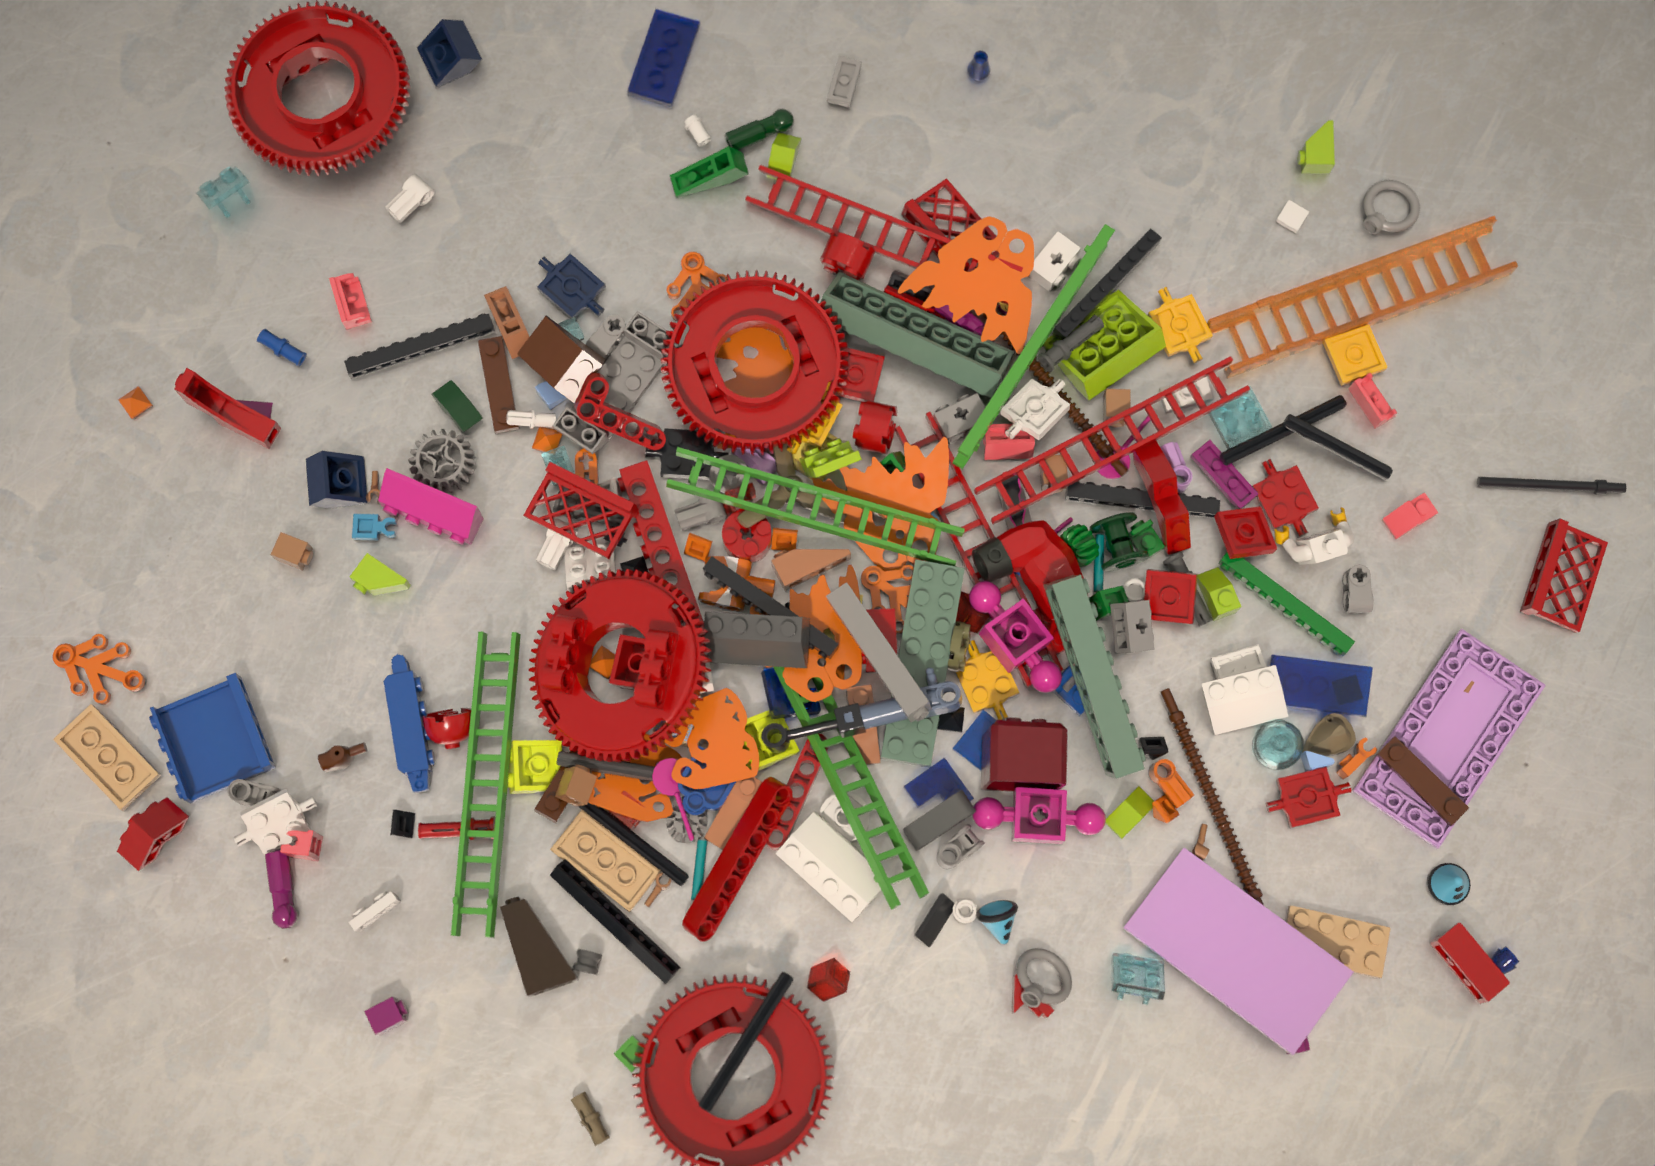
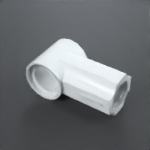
(413, 194)
(554, 546)

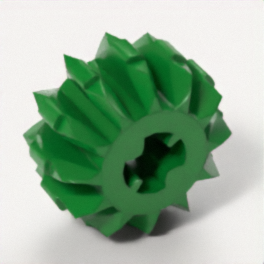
(1082, 544)

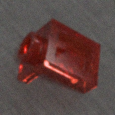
(750, 494)

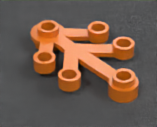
(694, 272)
(896, 595)
(95, 666)

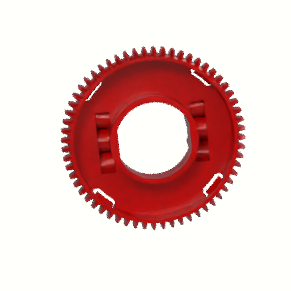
(291, 48)
(765, 420)
(669, 670)
(696, 1023)

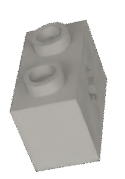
(954, 428)
(1132, 626)

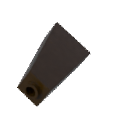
(536, 953)

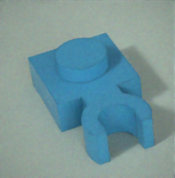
(369, 527)

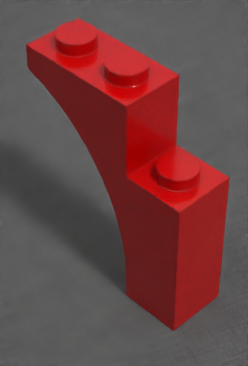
(225, 409)
(1163, 491)

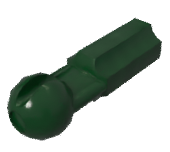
(758, 130)

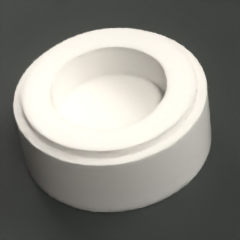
(1135, 589)

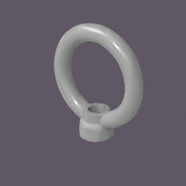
(1376, 221)
(1033, 992)

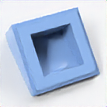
(549, 395)
(1315, 761)

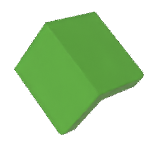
(627, 1052)

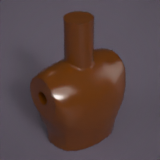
(340, 757)

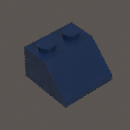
(449, 52)
(336, 480)

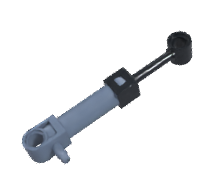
(856, 719)

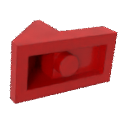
(1043, 1010)

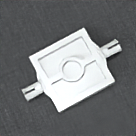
(1035, 409)
(272, 819)

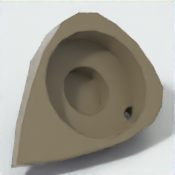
(1331, 736)

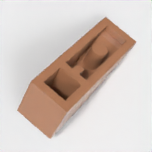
(507, 320)
(803, 564)
(866, 742)
(732, 811)

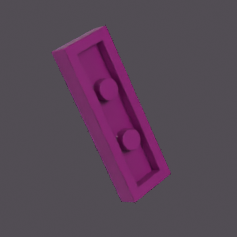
(1225, 477)

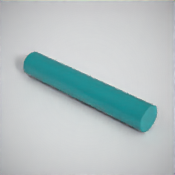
(1098, 572)
(699, 867)

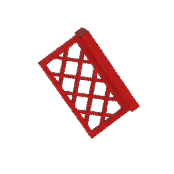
(917, 216)
(587, 490)
(1548, 563)

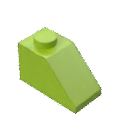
(1318, 151)
(377, 578)
(1218, 593)

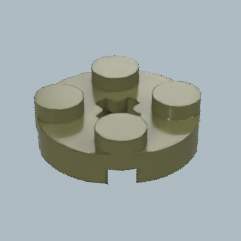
(959, 643)

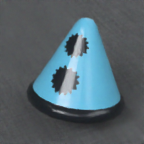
(1449, 884)
(998, 918)

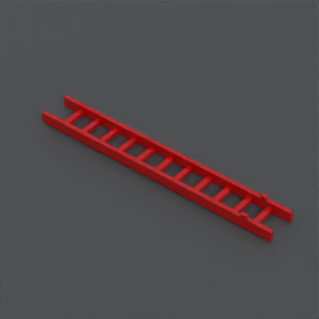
(846, 203)
(1104, 427)
(981, 521)

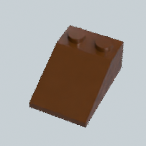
(560, 358)

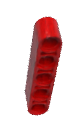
(805, 782)

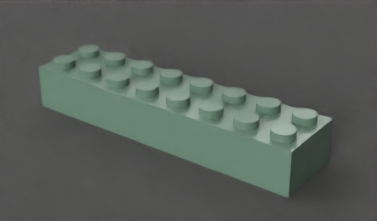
(917, 335)
(924, 645)
(1094, 676)

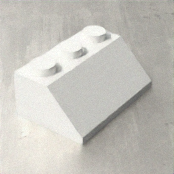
(1245, 700)

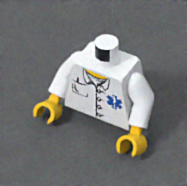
(1321, 545)

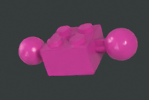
(1000, 638)
(1051, 803)

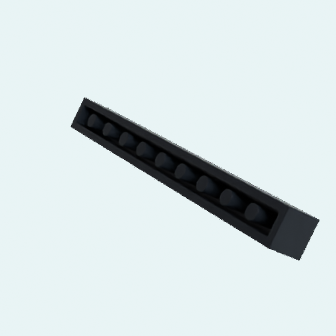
(1107, 284)
(419, 346)
(1136, 498)
(764, 603)
(615, 921)

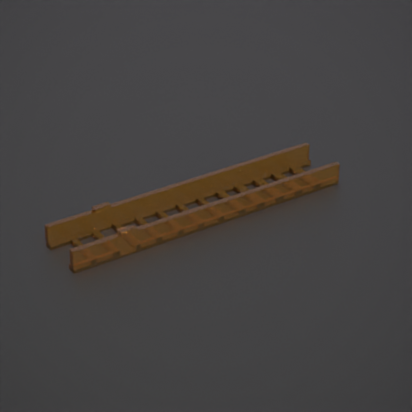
(1360, 273)

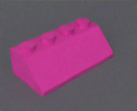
(429, 507)

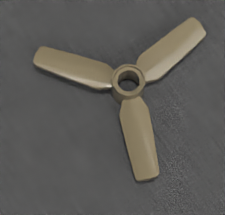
(781, 496)

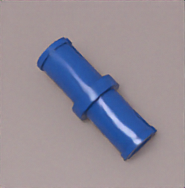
(281, 347)

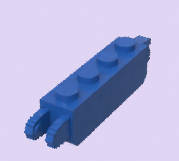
(407, 724)

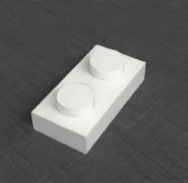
(365, 917)

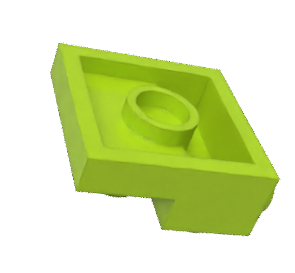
(823, 461)

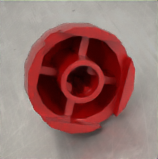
(448, 727)

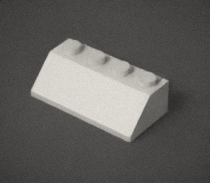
(831, 866)

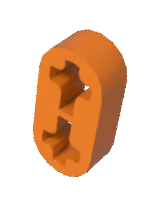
(593, 466)

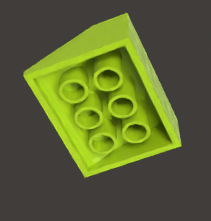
(1113, 351)

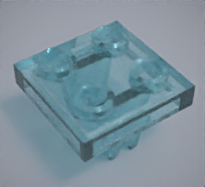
(229, 182)
(1240, 420)
(1137, 976)

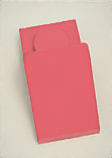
(1410, 515)

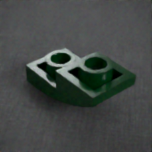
(457, 406)

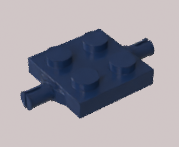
(571, 286)

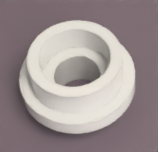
(970, 904)

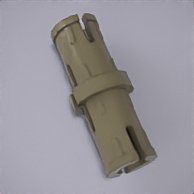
(590, 1118)

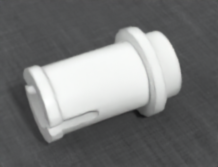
(697, 130)

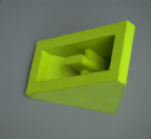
(784, 154)
(1130, 812)

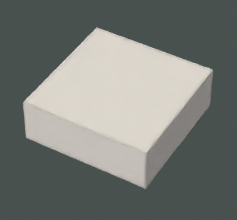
(1292, 216)

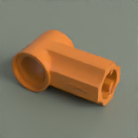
(1172, 785)

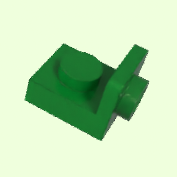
(1145, 538)
(1105, 597)

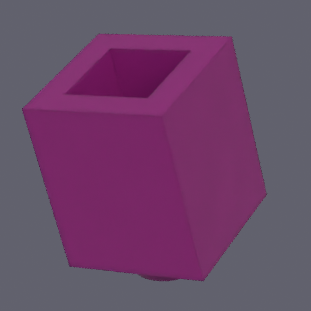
(386, 1015)

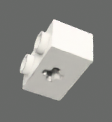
(1060, 250)

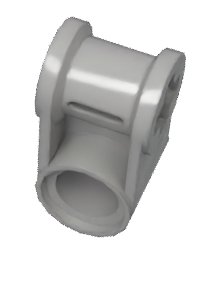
(604, 339)
(1357, 594)
(254, 794)
(962, 844)

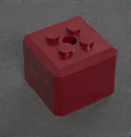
(1024, 755)

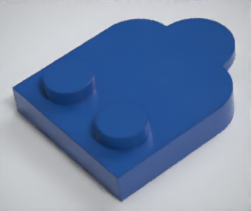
(698, 800)

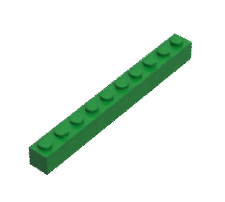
(1288, 603)

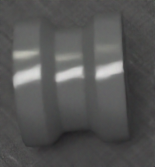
(587, 961)

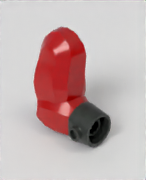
(1034, 552)

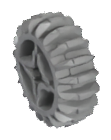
(446, 442)

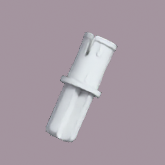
(530, 419)

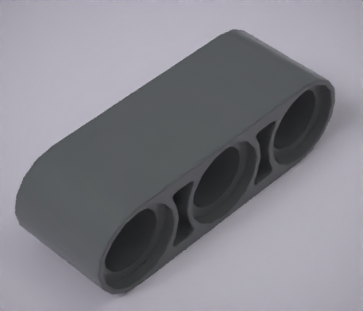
(939, 820)

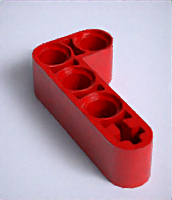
(621, 419)

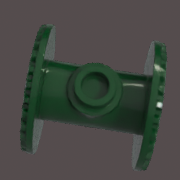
(1119, 541)

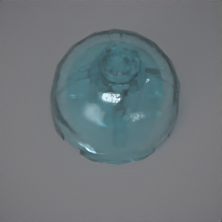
(1278, 744)

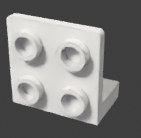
(583, 563)

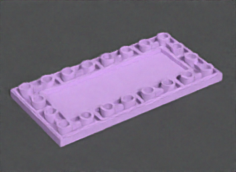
(1453, 732)
(1238, 951)

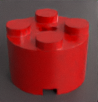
(847, 256)
(875, 427)
(751, 548)

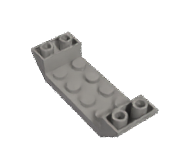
(629, 375)

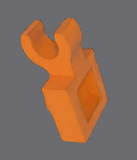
(1351, 763)

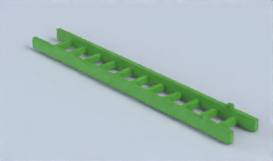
(1033, 346)
(819, 492)
(470, 782)
(841, 793)

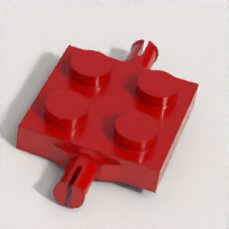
(1285, 497)
(1308, 797)

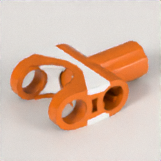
(722, 598)

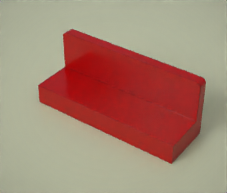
(1470, 963)

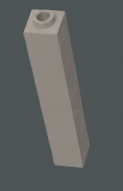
(879, 653)

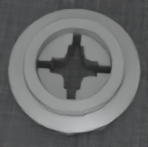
(737, 479)
(676, 828)

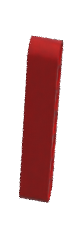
(737, 859)

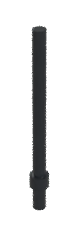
(1597, 486)

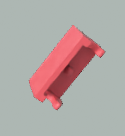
(350, 300)
(1372, 401)
(999, 446)
(307, 846)

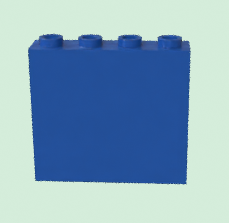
(212, 739)

